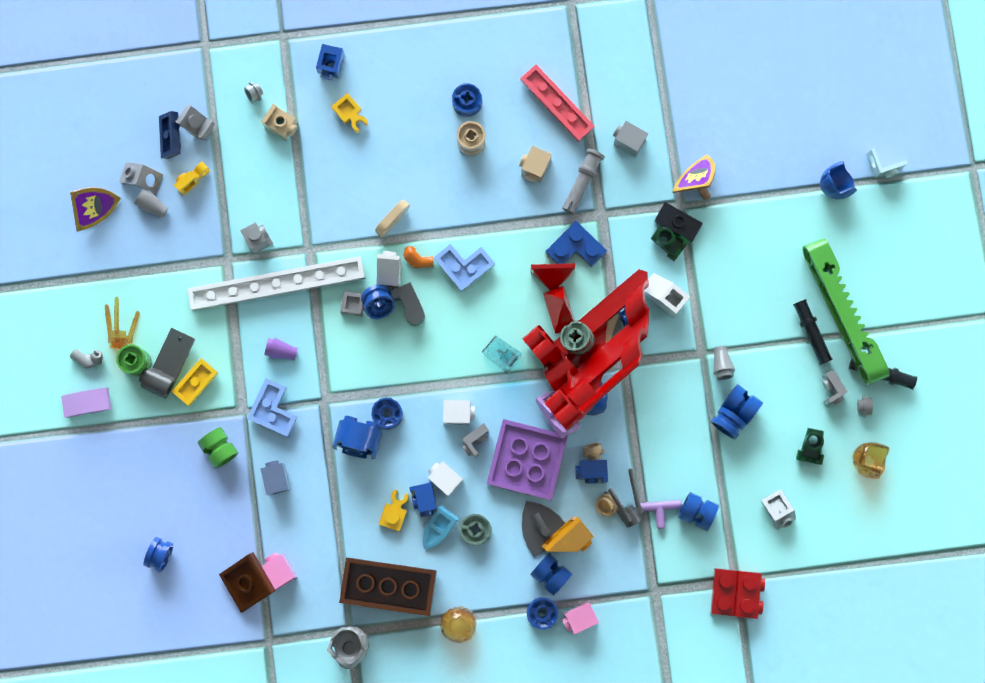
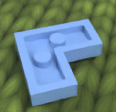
(463, 271)
(266, 410)

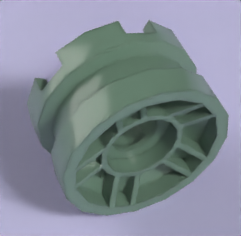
(582, 344)
(466, 527)

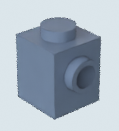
(275, 478)

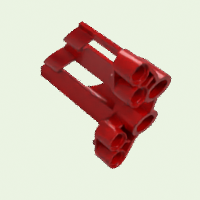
(579, 377)

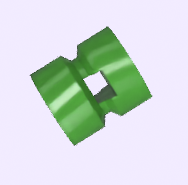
(133, 360)
(217, 447)

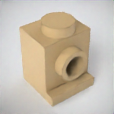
(284, 130)

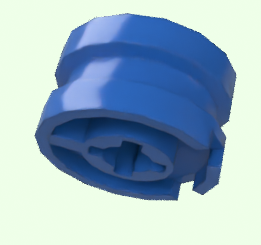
(473, 106)
(377, 301)
(378, 410)
(728, 423)
(158, 554)
(547, 621)

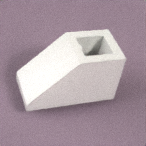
(389, 269)
(666, 294)

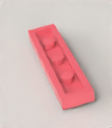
(557, 103)

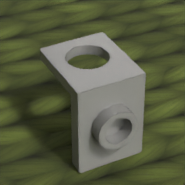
(136, 175)

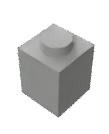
(629, 138)

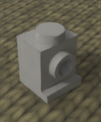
(256, 237)

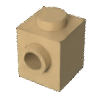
(535, 164)

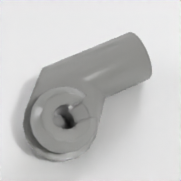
(89, 360)

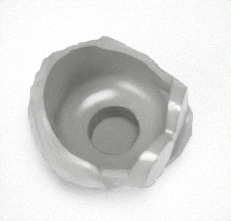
(349, 645)

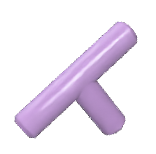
(659, 508)

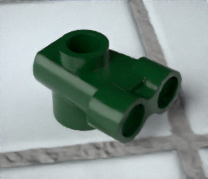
(674, 243)
(812, 452)

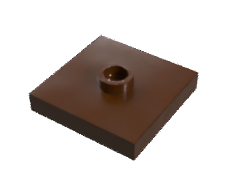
(247, 582)

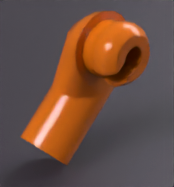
(416, 260)

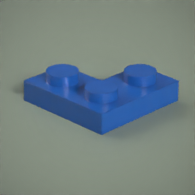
(577, 241)

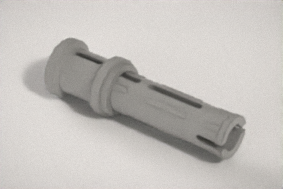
(587, 171)

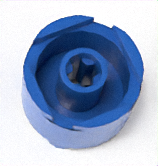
(357, 437)

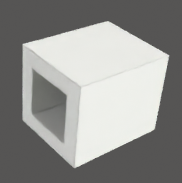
(458, 412)
(444, 478)

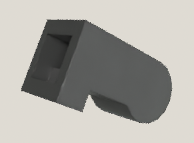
(414, 311)

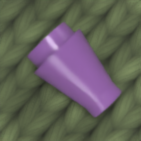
(280, 350)

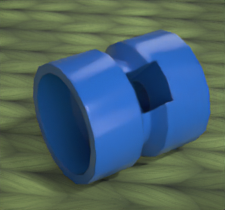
(742, 404)
(698, 511)
(551, 574)

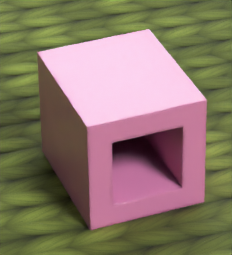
(278, 570)
(580, 618)

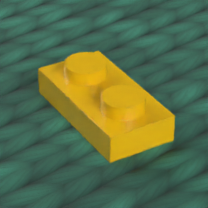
(195, 382)

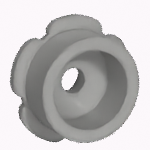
(253, 92)
(865, 406)

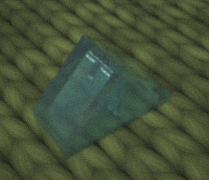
(502, 354)

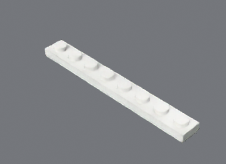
(276, 283)

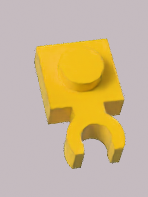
(348, 111)
(187, 181)
(394, 515)

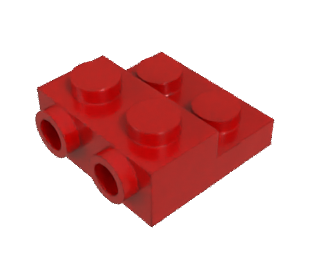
(737, 593)

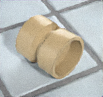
(471, 138)

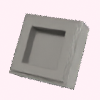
(352, 304)

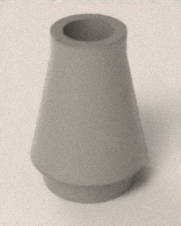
(150, 203)
(722, 364)

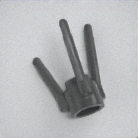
(629, 514)

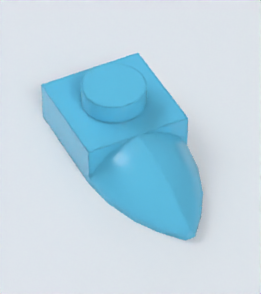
(438, 527)

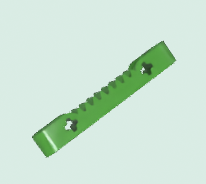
(871, 364)

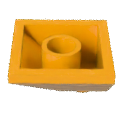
(569, 538)

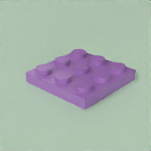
(526, 459)

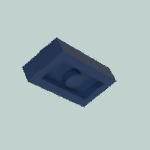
(169, 135)

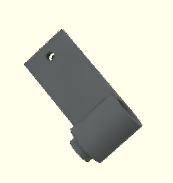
(168, 365)

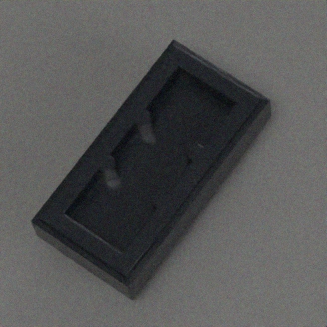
(678, 222)

